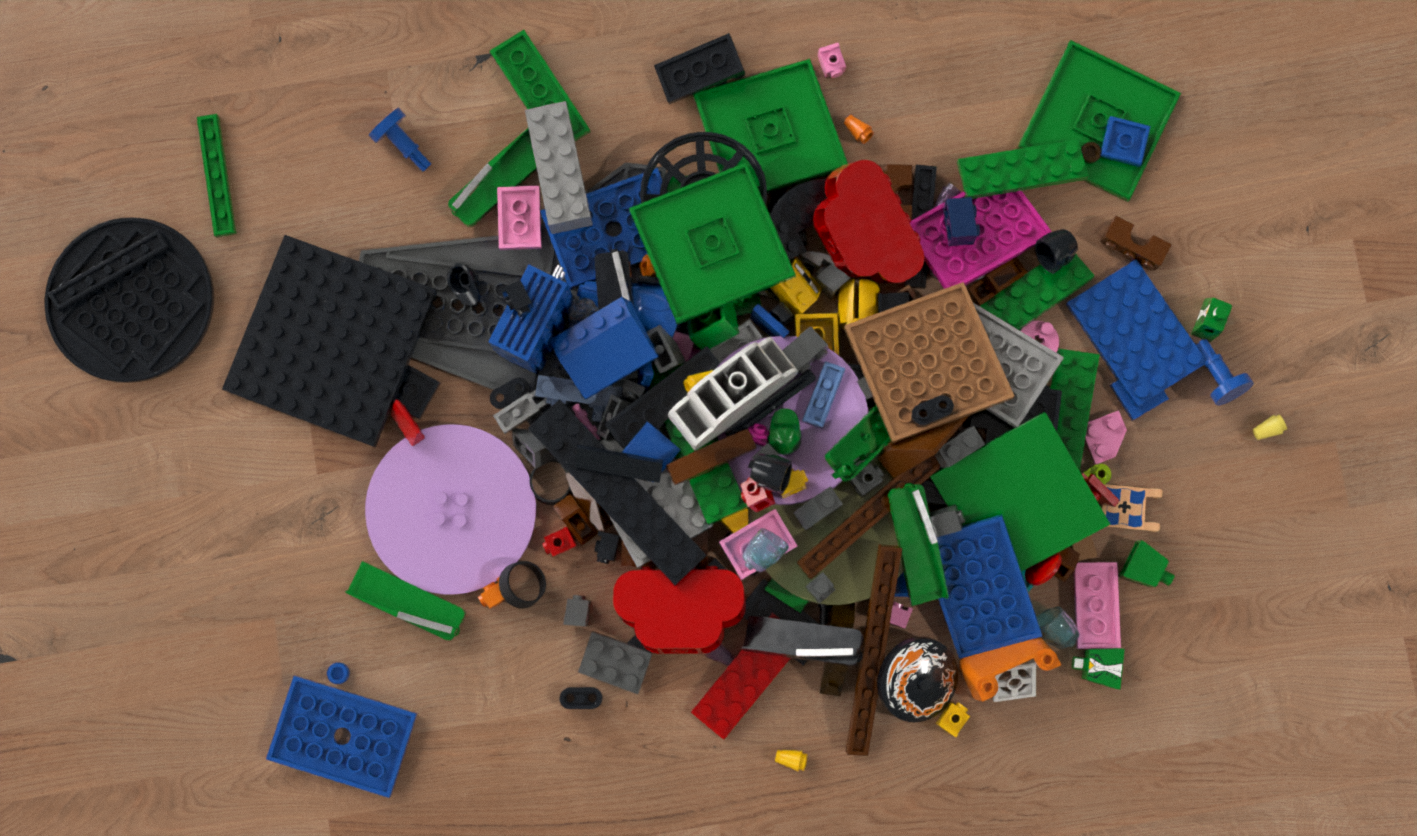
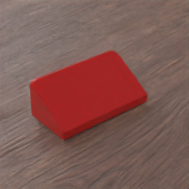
(406, 423)

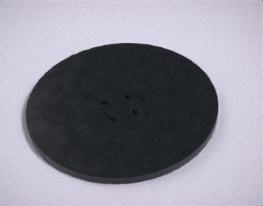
(143, 319)

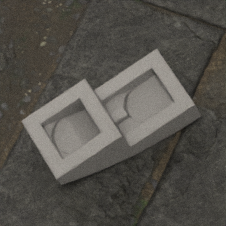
(816, 259)

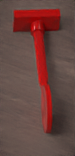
(1047, 568)

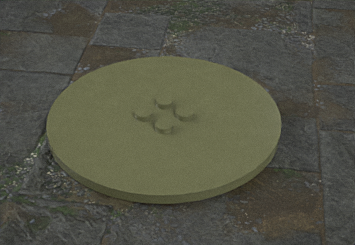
(850, 571)

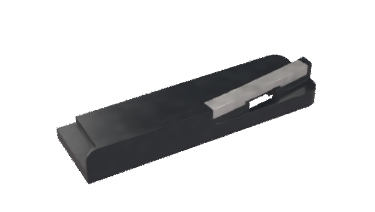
(611, 278)
(803, 641)

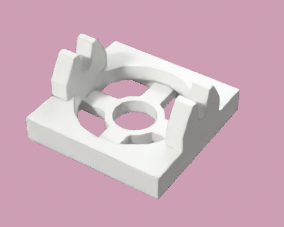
(1028, 690)

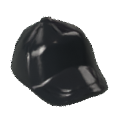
(463, 283)

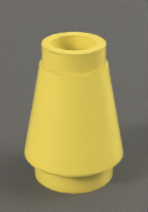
(1271, 427)

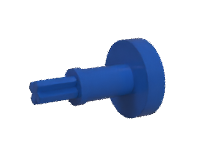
(390, 128)
(1229, 386)

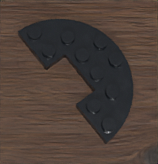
(795, 213)

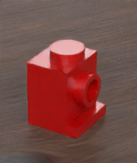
(567, 542)

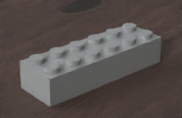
(558, 167)

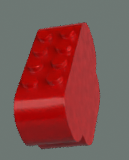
(867, 226)
(682, 616)

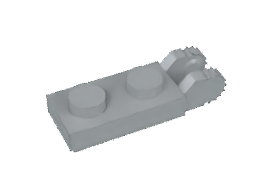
(518, 412)

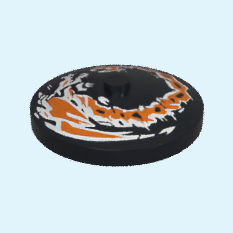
(917, 679)

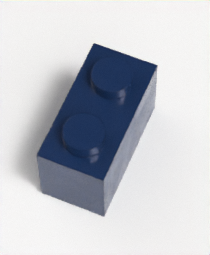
(960, 221)

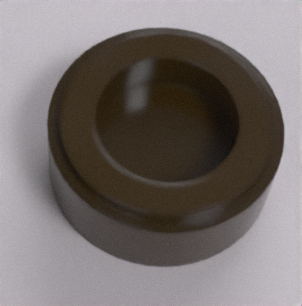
(1091, 152)

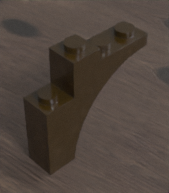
(833, 674)

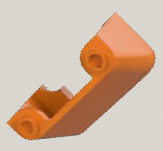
(981, 669)

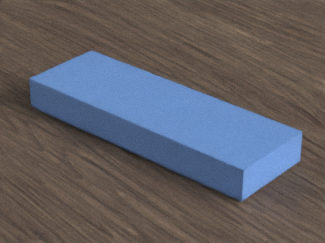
(823, 395)

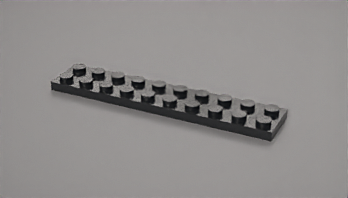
(619, 496)

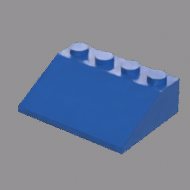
(604, 347)

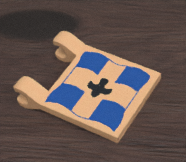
(1131, 508)

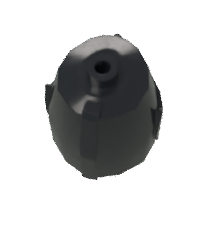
(1056, 250)
(771, 472)

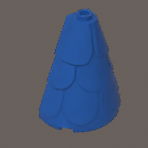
(648, 302)

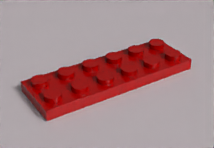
(737, 689)

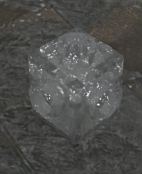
(581, 310)

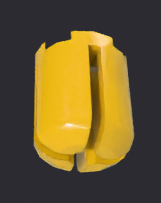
(856, 301)

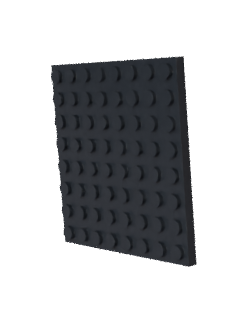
(330, 340)

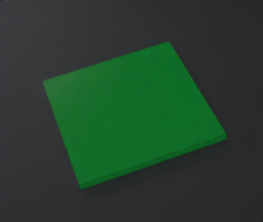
(1081, 100)
(779, 121)
(712, 243)
(1030, 483)

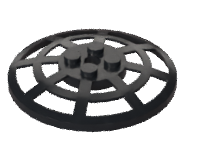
(700, 157)

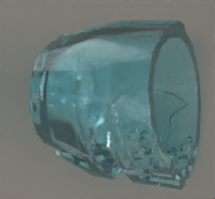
(764, 550)
(1061, 629)

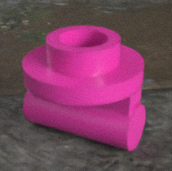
(759, 434)

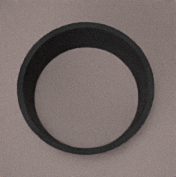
(545, 501)
(508, 594)

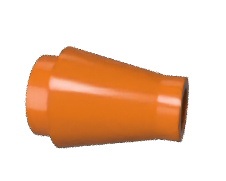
(861, 131)

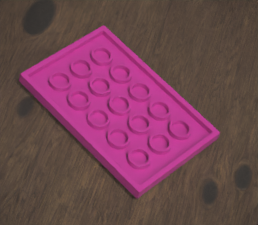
(1007, 229)

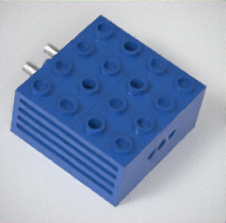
(527, 337)

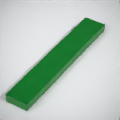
(216, 175)

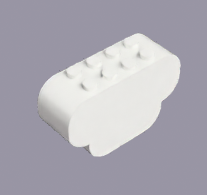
(732, 392)

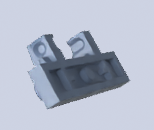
(566, 390)

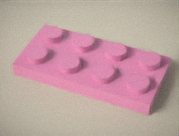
(1097, 605)

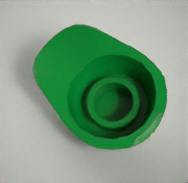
(785, 432)

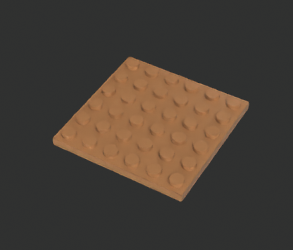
(928, 352)

